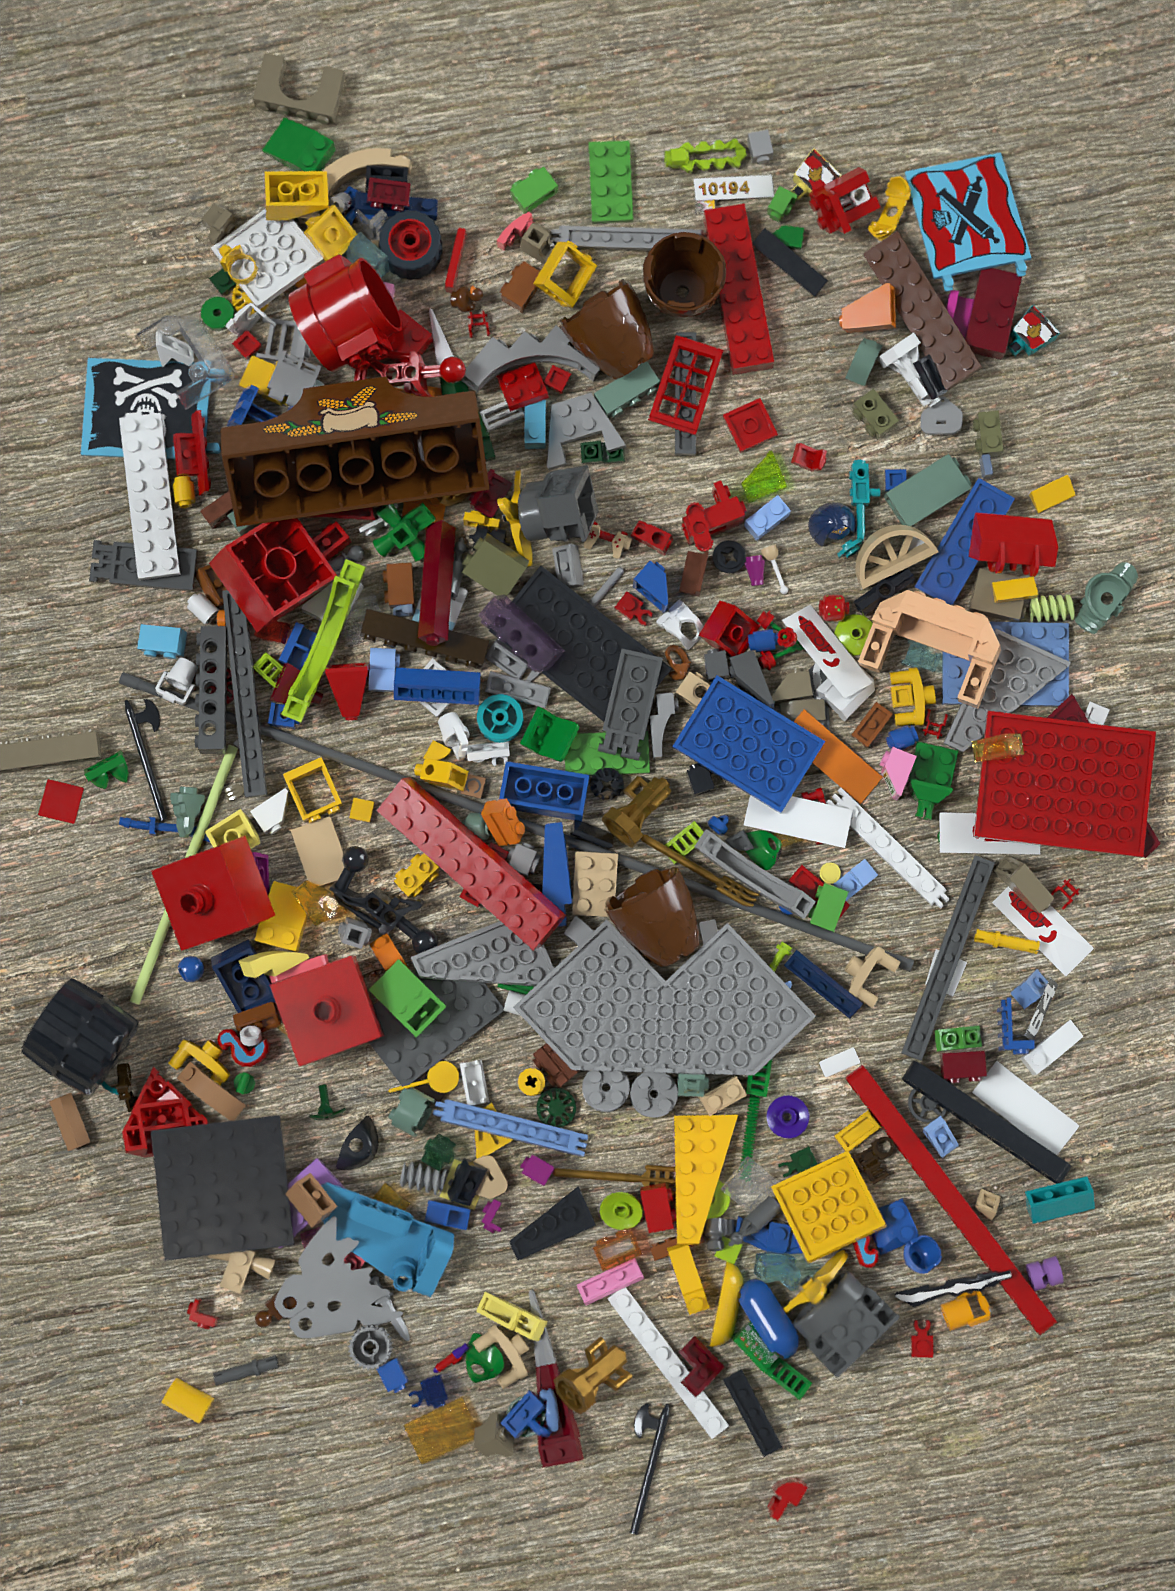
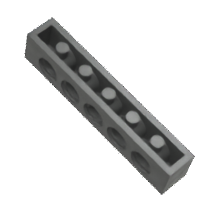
(216, 742)

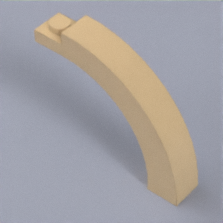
(354, 165)

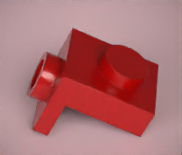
(808, 457)
(204, 1320)

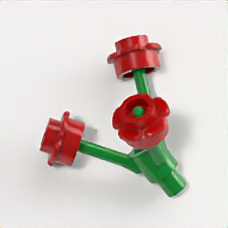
(786, 638)

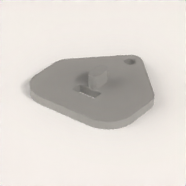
(941, 412)

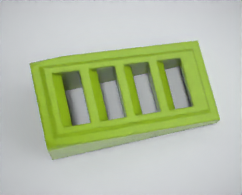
(259, 664)
(696, 829)

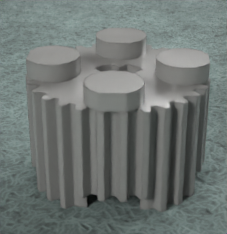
(380, 1354)

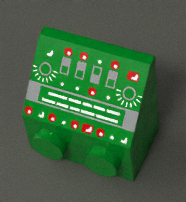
(754, 1347)

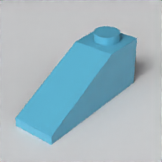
(535, 425)

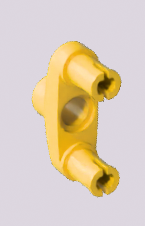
(922, 696)
(207, 1055)

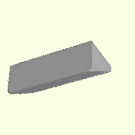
(568, 565)
(506, 660)

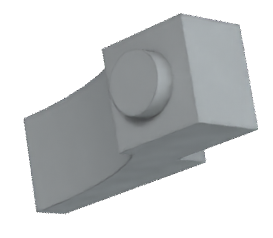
(665, 709)

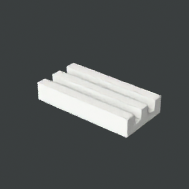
(502, 422)

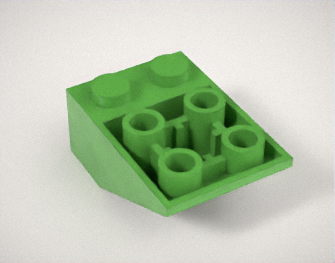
(407, 998)

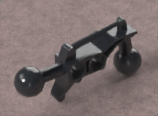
(356, 860)

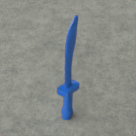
(153, 826)

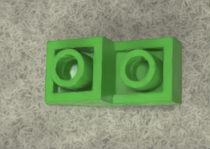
(958, 1038)

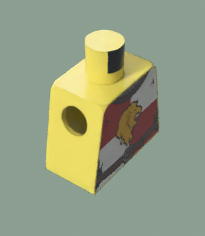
(813, 173)

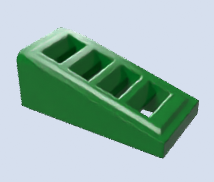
(757, 1092)
(803, 1389)

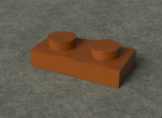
(871, 724)

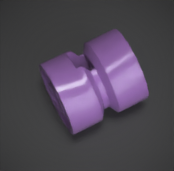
(1044, 1273)

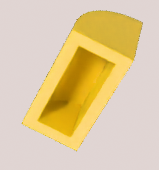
(187, 1400)

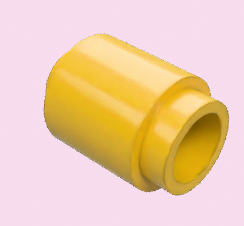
(184, 491)

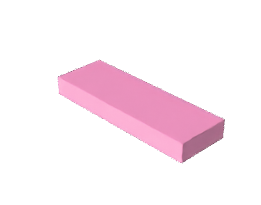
(610, 1281)

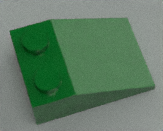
(299, 147)

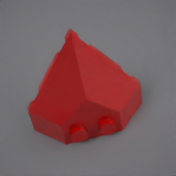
(157, 1108)

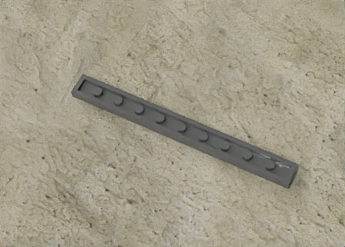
(245, 699)
(947, 958)

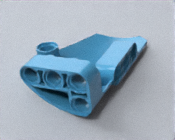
(392, 1240)

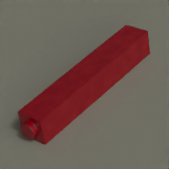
(437, 583)

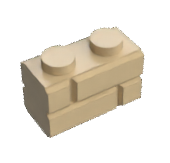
(722, 1095)

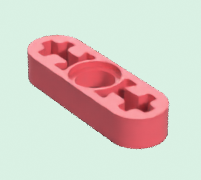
(301, 968)

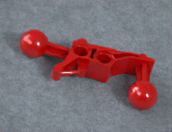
(451, 370)

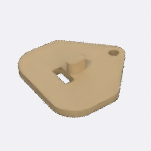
(488, 1187)

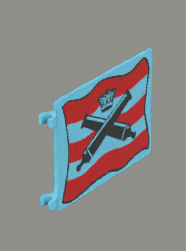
(968, 217)

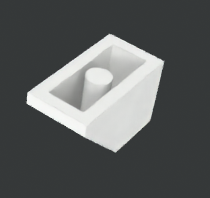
(272, 812)

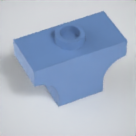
(1030, 989)

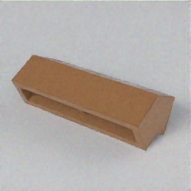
(69, 1122)

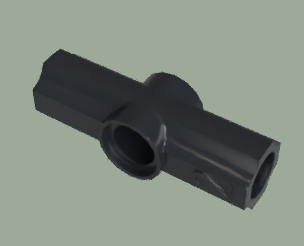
(872, 598)

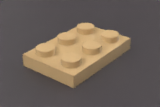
(594, 882)

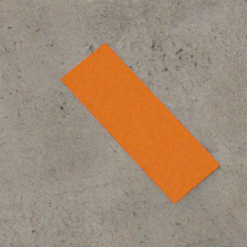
(840, 761)

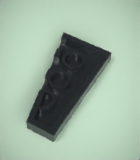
(555, 1225)

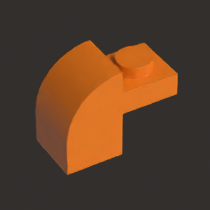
(386, 952)

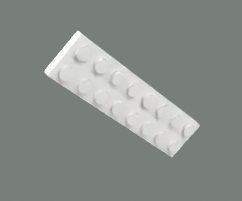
(149, 496)

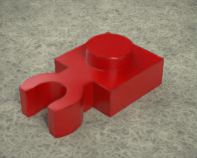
(631, 606)
(921, 1343)

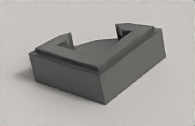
(740, 841)

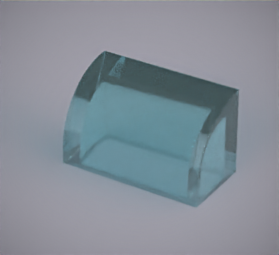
(363, 248)

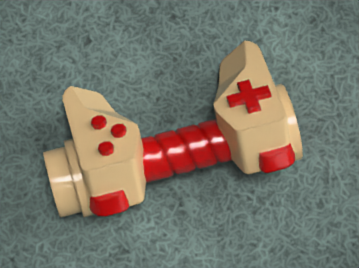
(619, 541)

